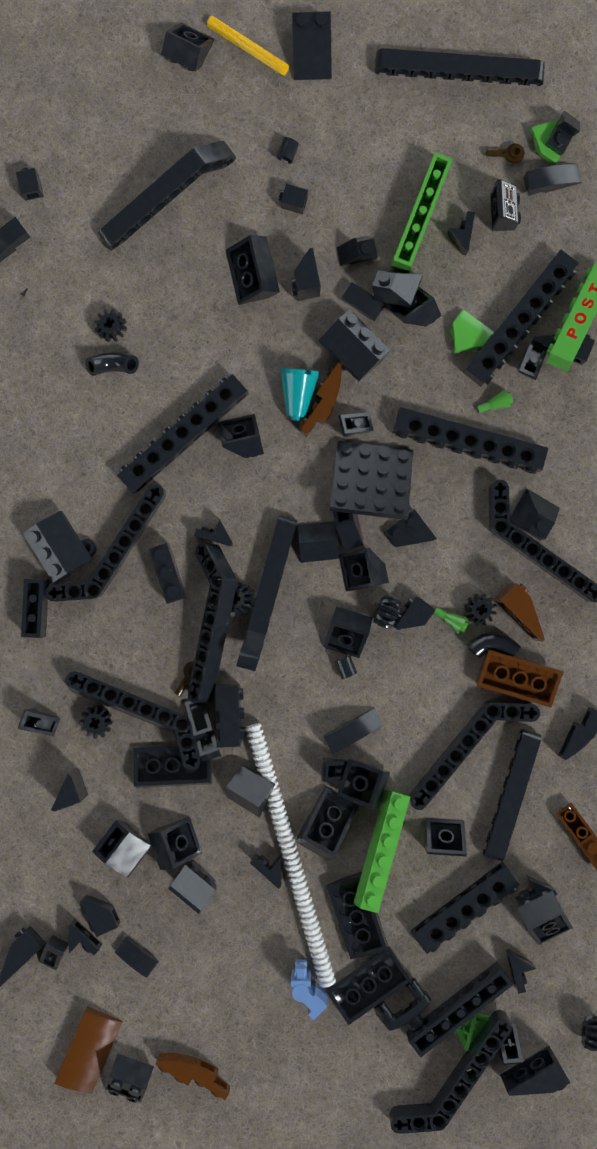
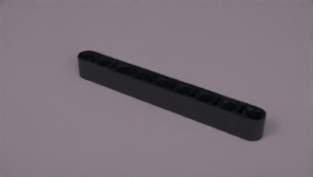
(459, 66)

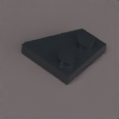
(410, 531)

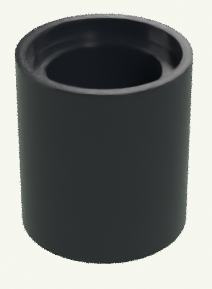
(287, 150)
(346, 667)

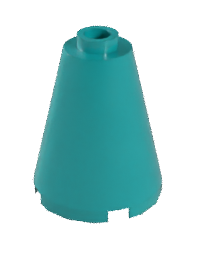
(298, 391)

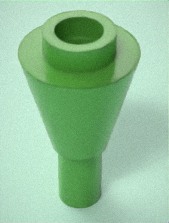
(499, 401)
(456, 622)

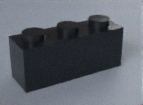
(167, 573)
(34, 608)

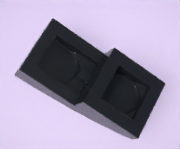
(362, 301)
(136, 957)

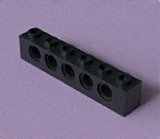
(454, 907)
(459, 1008)

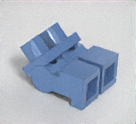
(304, 991)

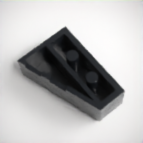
(229, 715)

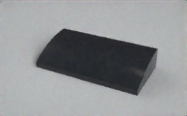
(163, 768)
(359, 927)
(369, 985)

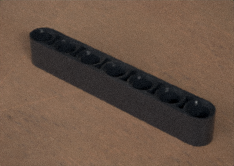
(513, 794)

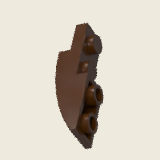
(328, 394)
(579, 831)
(186, 1068)

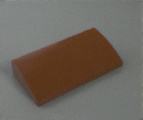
(519, 678)
(88, 1051)

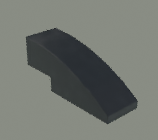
(551, 178)
(11, 236)
(202, 730)
(352, 731)
(579, 735)

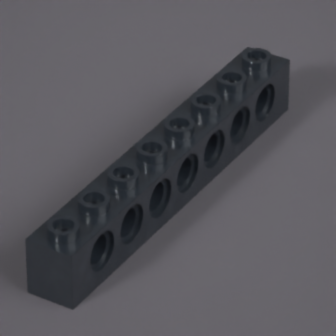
(561, 263)
(184, 421)
(536, 453)

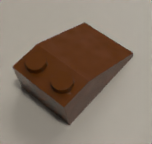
(520, 608)

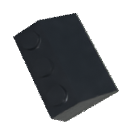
(252, 269)
(354, 345)
(57, 546)

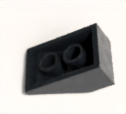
(312, 45)
(327, 824)
(544, 917)
(537, 1075)

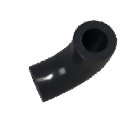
(111, 362)
(495, 642)

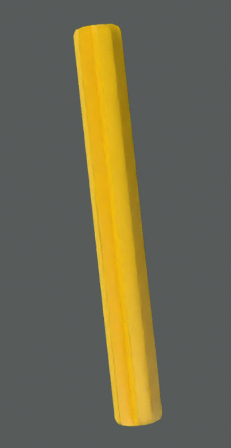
(247, 45)

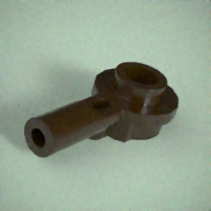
(513, 153)
(187, 671)

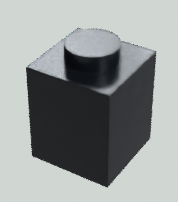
(29, 183)
(293, 198)

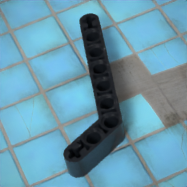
(164, 190)
(116, 546)
(540, 551)
(267, 593)
(214, 622)
(135, 711)
(465, 749)
(496, 1026)

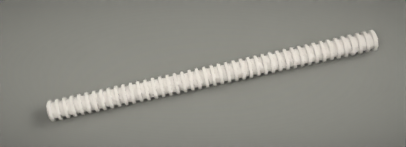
(291, 857)

